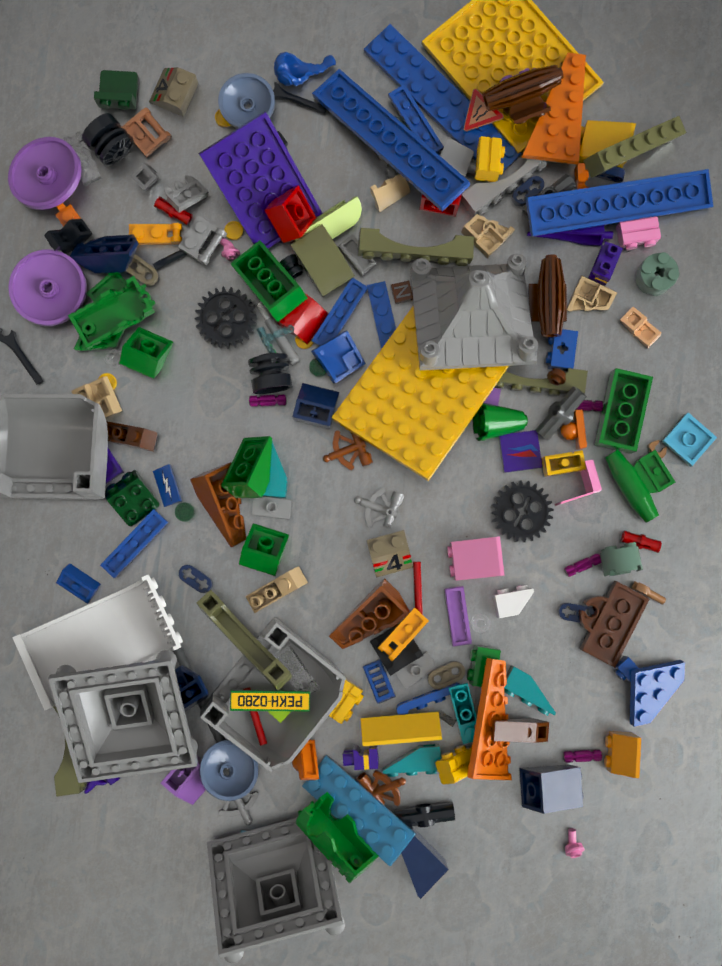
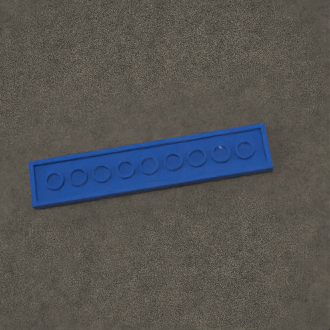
(431, 90)
(391, 140)
(619, 202)

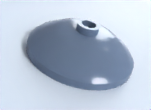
(244, 90)
(241, 768)

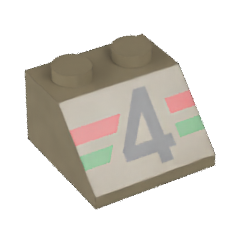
(174, 90)
(389, 553)

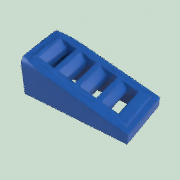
(379, 699)

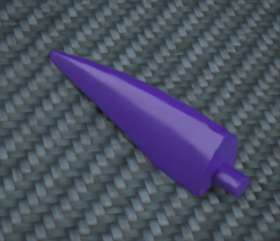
(584, 236)

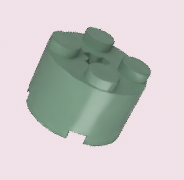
(664, 266)
(621, 560)

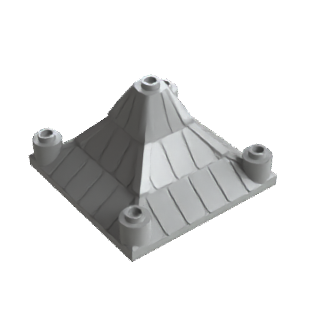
(472, 315)
(124, 719)
(270, 888)

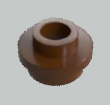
(556, 376)

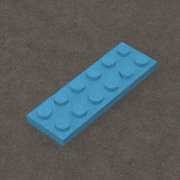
(373, 820)

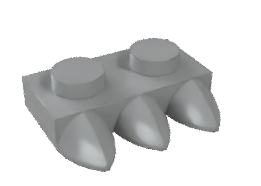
(185, 195)

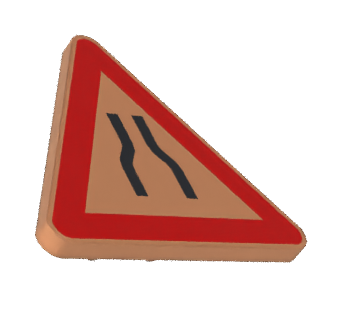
(478, 114)

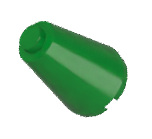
(497, 421)

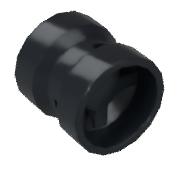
(291, 265)

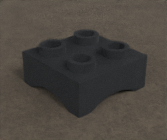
(407, 656)

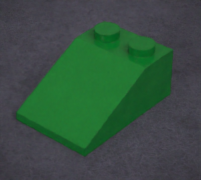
(250, 468)

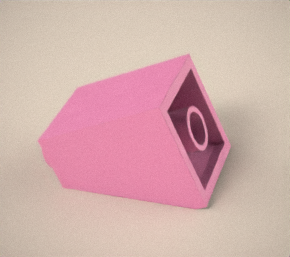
(476, 558)

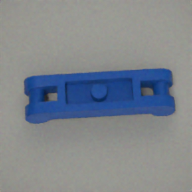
(420, 701)

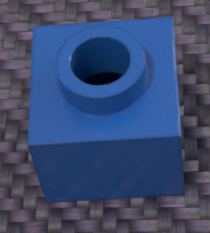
(624, 668)

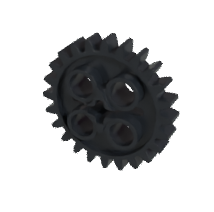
(238, 328)
(537, 520)

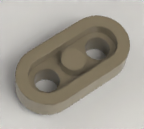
(142, 271)
(446, 675)

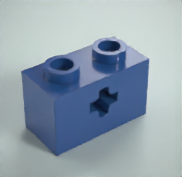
(566, 360)

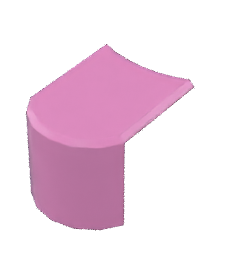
(590, 481)

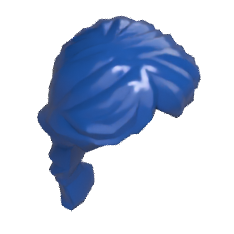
(295, 72)

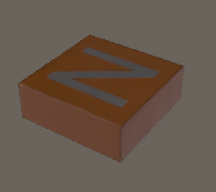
(401, 292)

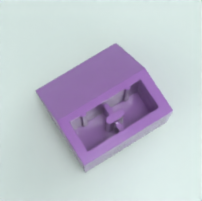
(185, 783)

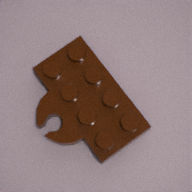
(612, 622)

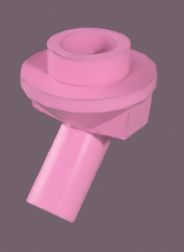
(229, 251)
(573, 849)

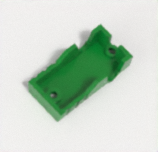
(112, 313)
(336, 838)

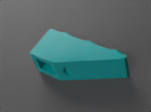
(278, 480)
(525, 687)
(463, 711)
(416, 760)

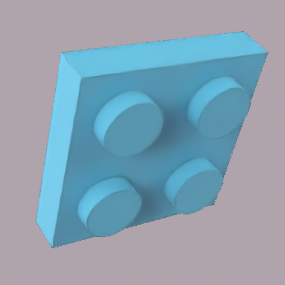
(689, 439)

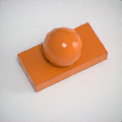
(576, 430)
(306, 762)

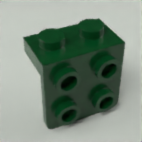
(117, 90)
(131, 498)

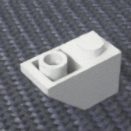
(512, 602)

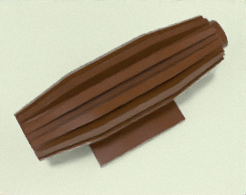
(522, 93)
(549, 297)

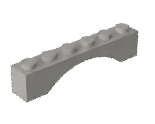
(481, 195)

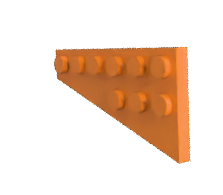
(559, 130)
(490, 757)

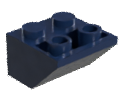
(315, 405)

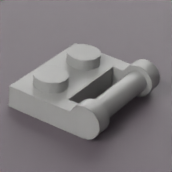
(196, 238)

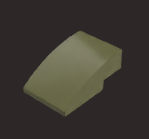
(322, 260)

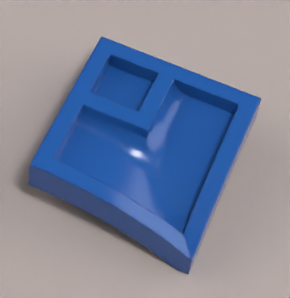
(339, 357)

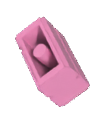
(638, 232)

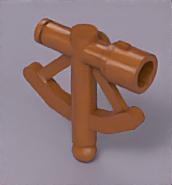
(357, 445)
(378, 790)

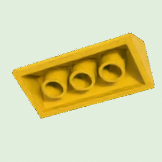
(401, 729)

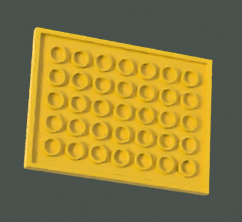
(501, 40)
(411, 410)

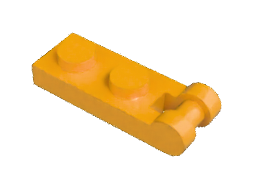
(156, 233)
(403, 633)

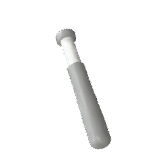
(282, 341)

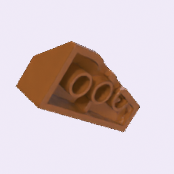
(220, 504)
(376, 612)

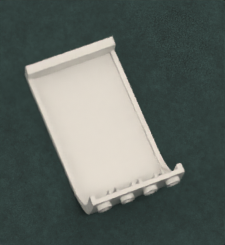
(106, 633)

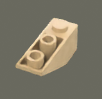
(276, 589)

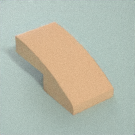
(639, 327)

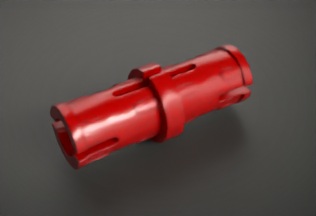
(166, 207)
(641, 541)

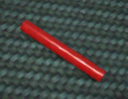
(417, 586)
(257, 725)

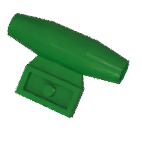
(637, 482)

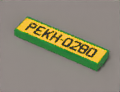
(269, 700)

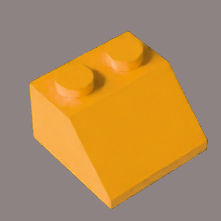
(623, 753)

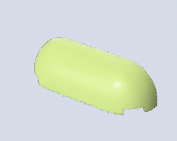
(339, 217)

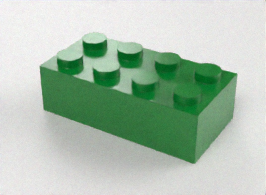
(269, 281)
(623, 410)

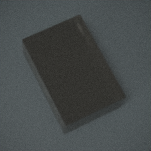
(448, 719)

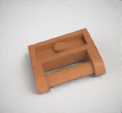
(142, 137)

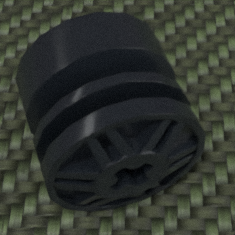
(107, 139)
(270, 368)

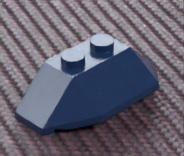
(106, 253)
(191, 687)

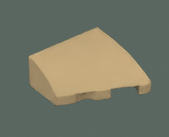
(389, 192)
(487, 234)
(590, 296)
(101, 392)

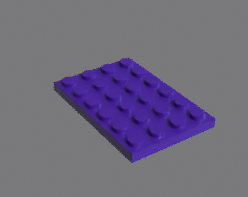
(253, 171)

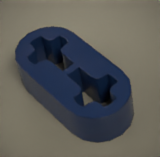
(615, 175)
(525, 187)
(198, 575)
(574, 607)

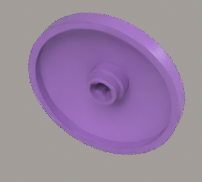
(44, 173)
(47, 287)

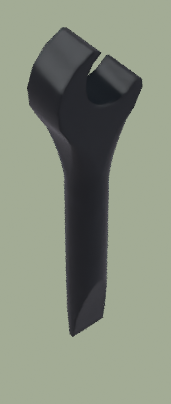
(281, 94)
(175, 256)
(11, 341)

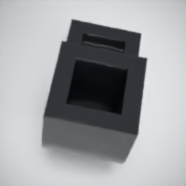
(67, 238)

